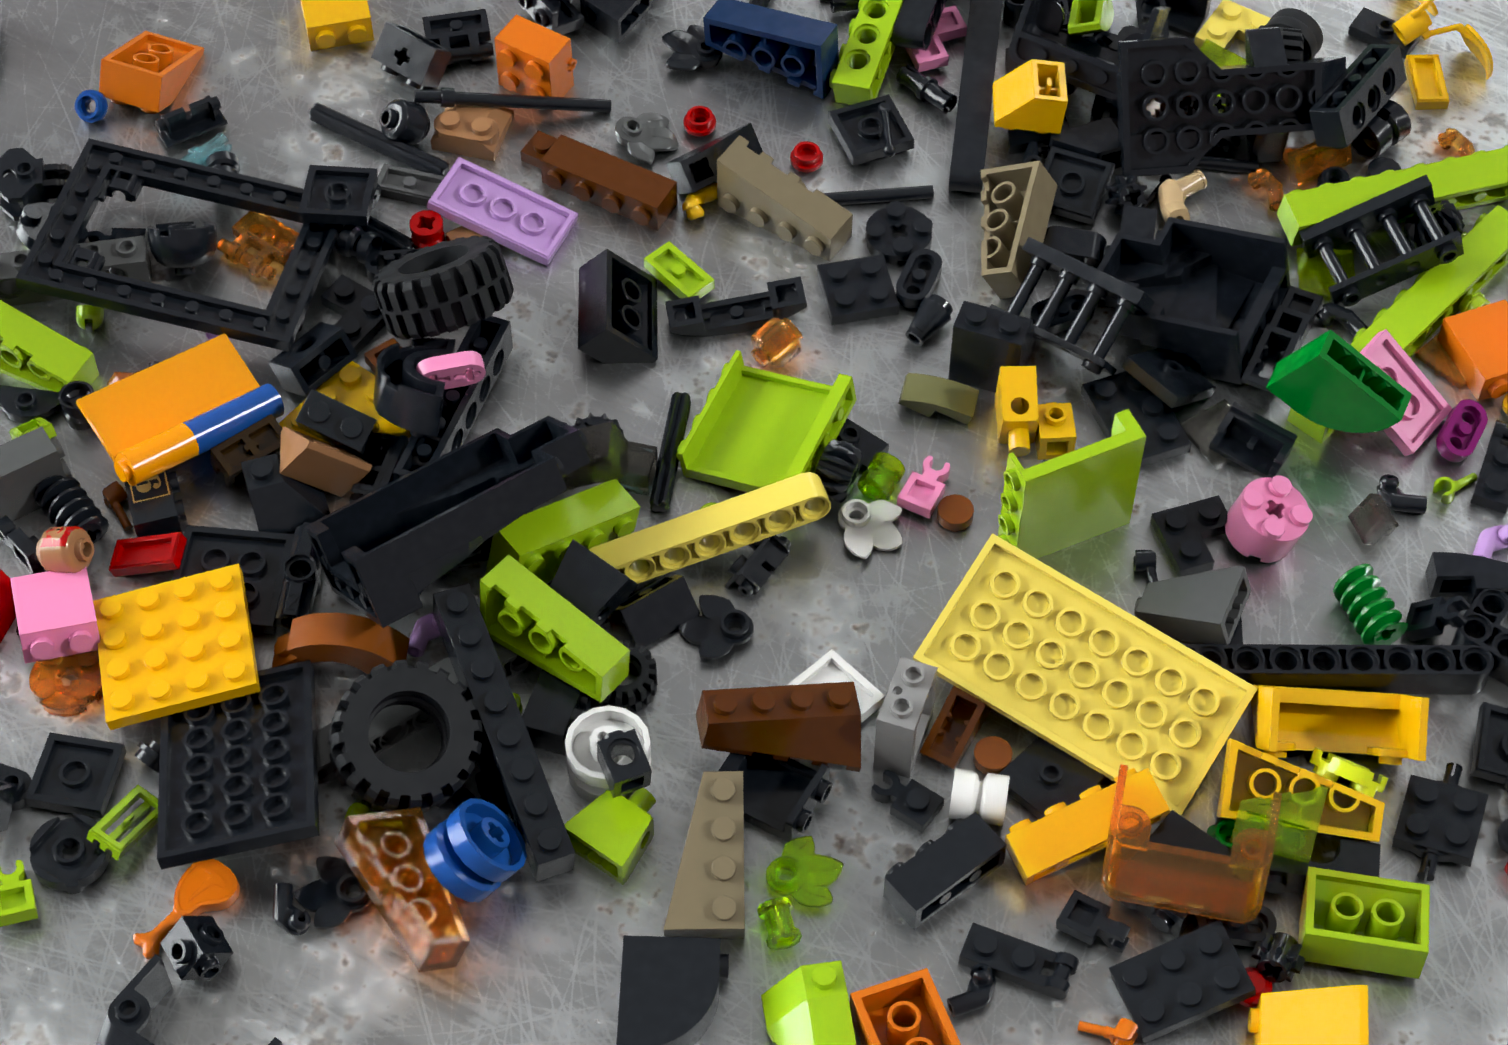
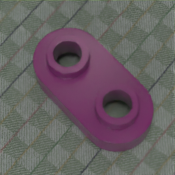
(1459, 437)

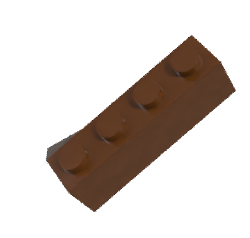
(784, 721)

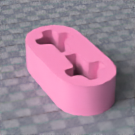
(454, 369)

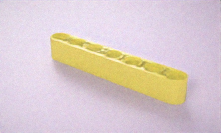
(717, 528)

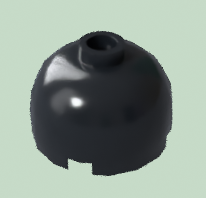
(183, 245)

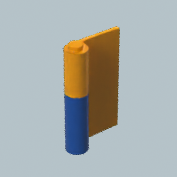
(177, 409)

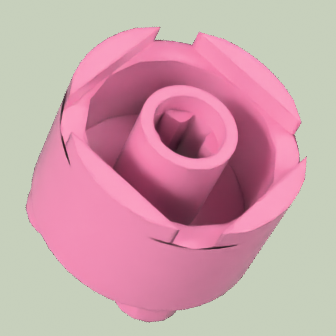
(1267, 519)

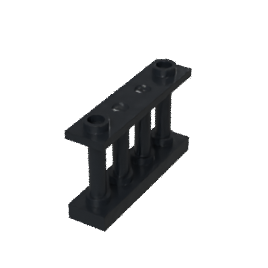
(1369, 216)
(1099, 287)

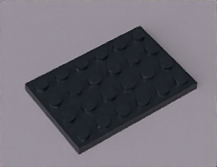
(240, 771)

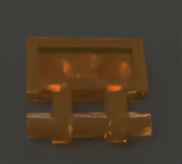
(265, 235)

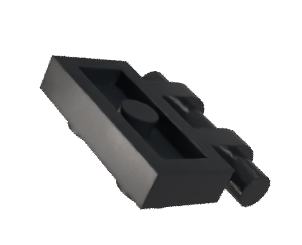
(461, 29)

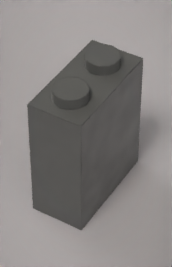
(23, 467)

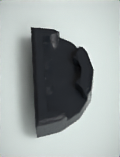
(27, 404)

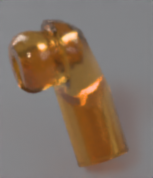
(1453, 137)
(1270, 183)

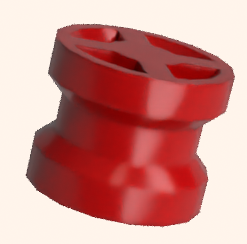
(426, 229)

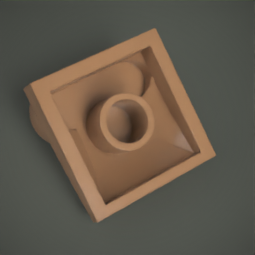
(471, 130)

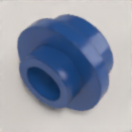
(82, 106)

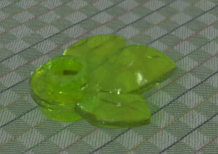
(809, 873)

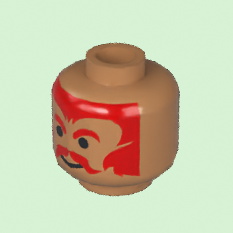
(65, 549)

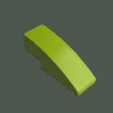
(1090, 16)

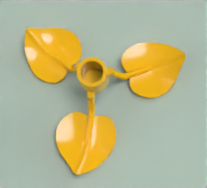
(1417, 23)

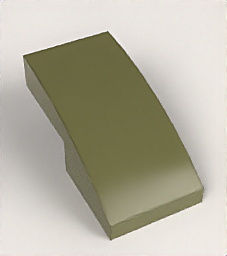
(932, 393)

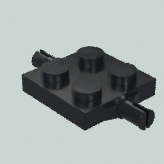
(1440, 821)

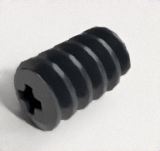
(69, 505)

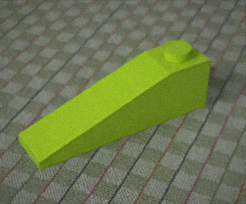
(810, 1007)

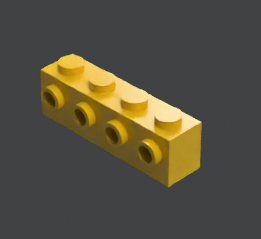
(1079, 828)

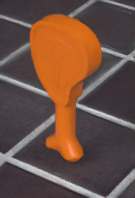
(201, 889)

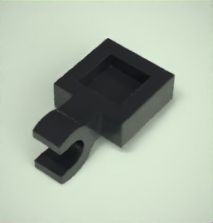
(1089, 918)

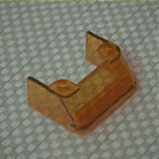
(1183, 877)

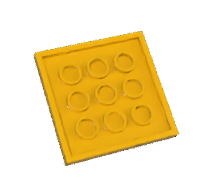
(175, 647)

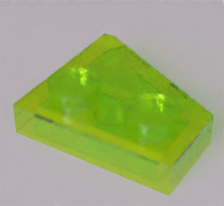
(1297, 821)

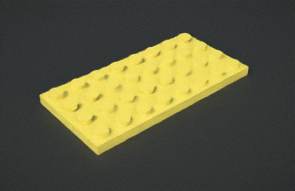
(1084, 672)

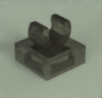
(1373, 519)

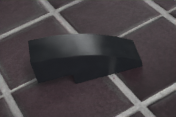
(1464, 575)

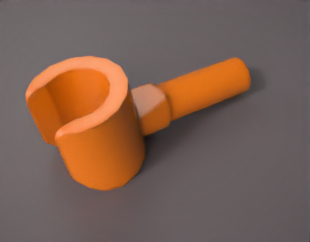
(1122, 1034)

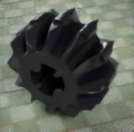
(1447, 217)
(839, 469)

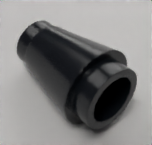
(929, 318)

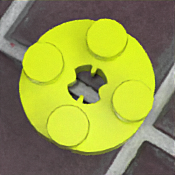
(1336, 766)

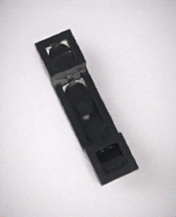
(736, 314)

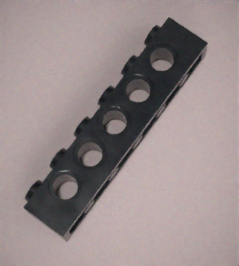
(462, 404)

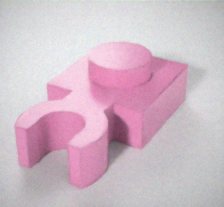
(924, 491)

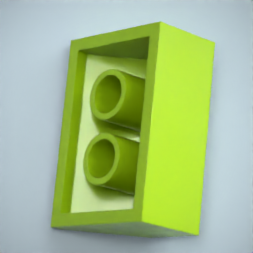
(1364, 922)

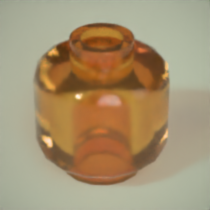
(776, 343)

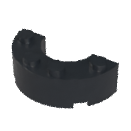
(403, 393)

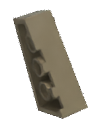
(780, 202)
(1015, 207)
(711, 870)

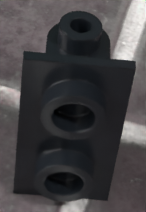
(181, 125)
(749, 572)

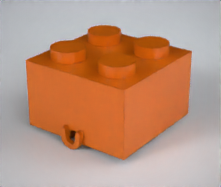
(534, 59)

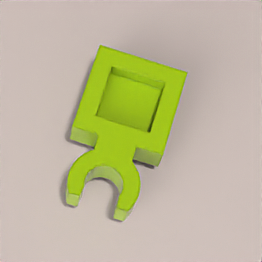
(16, 897)

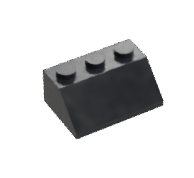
(617, 311)

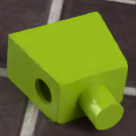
(613, 832)

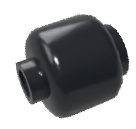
(404, 122)

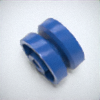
(474, 850)

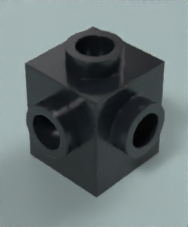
(196, 948)

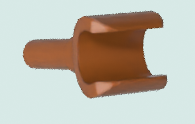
(113, 496)

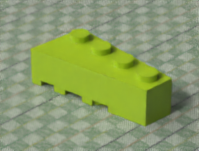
(40, 354)
(543, 536)
(550, 630)

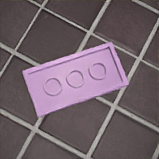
(502, 211)

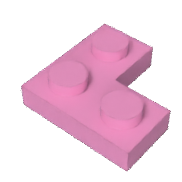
(949, 27)

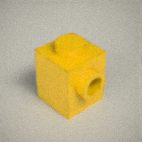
(1055, 430)

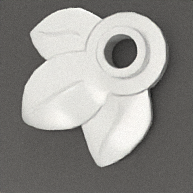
(873, 528)

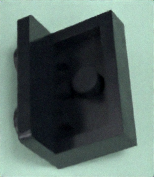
(554, 14)

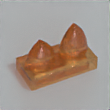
(1311, 160)

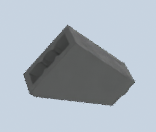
(1196, 606)

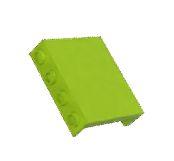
(763, 427)
(1073, 493)

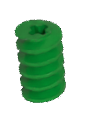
(1368, 606)

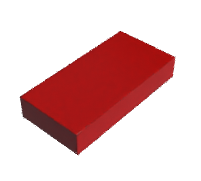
(147, 554)

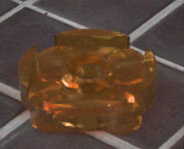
(69, 700)

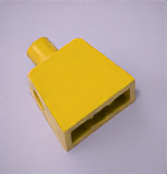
(1017, 408)

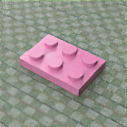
(1426, 404)

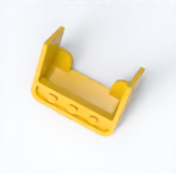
(1340, 722)

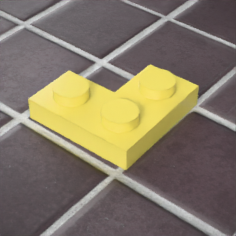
(1229, 24)

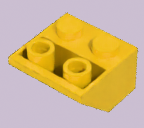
(1031, 97)

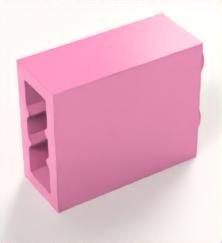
(55, 614)

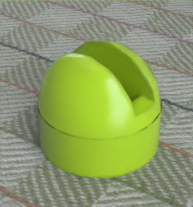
(89, 314)

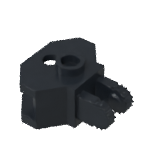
(28, 181)

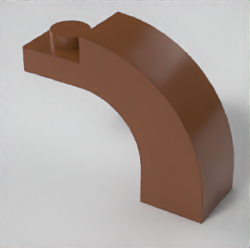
(340, 639)

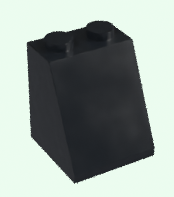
(985, 341)

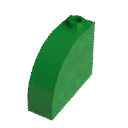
(1338, 387)

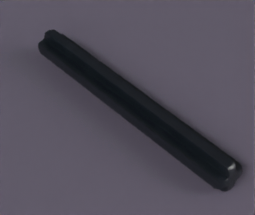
(375, 140)

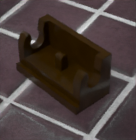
(251, 443)

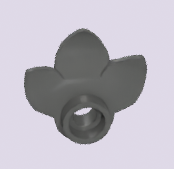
(645, 136)

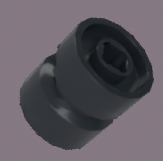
(1383, 131)

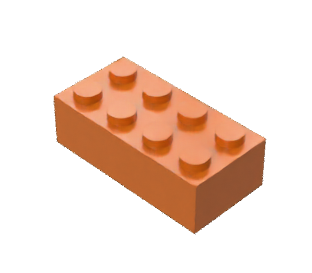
(902, 1013)

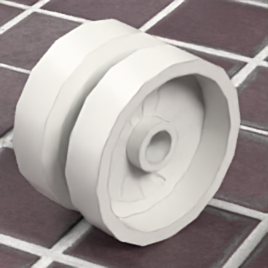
(581, 747)

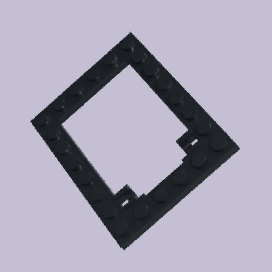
(107, 167)

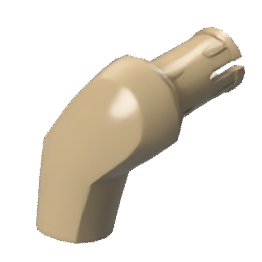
(1174, 193)

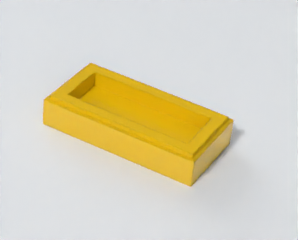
(1426, 82)

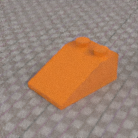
(148, 71)

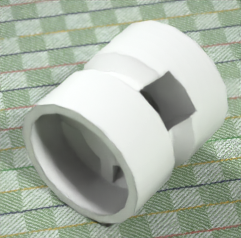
(984, 796)

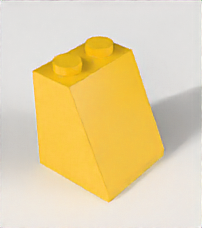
(337, 22)
(1312, 1017)

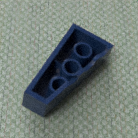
(775, 41)

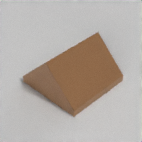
(319, 463)

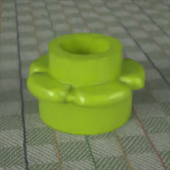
(1473, 301)

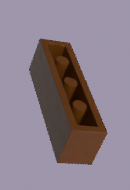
(609, 182)

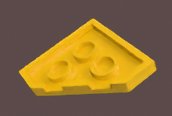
(355, 389)

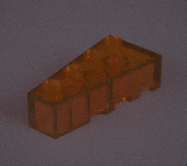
(392, 868)

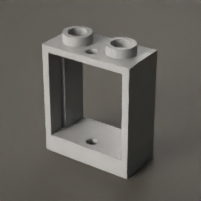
(905, 717)

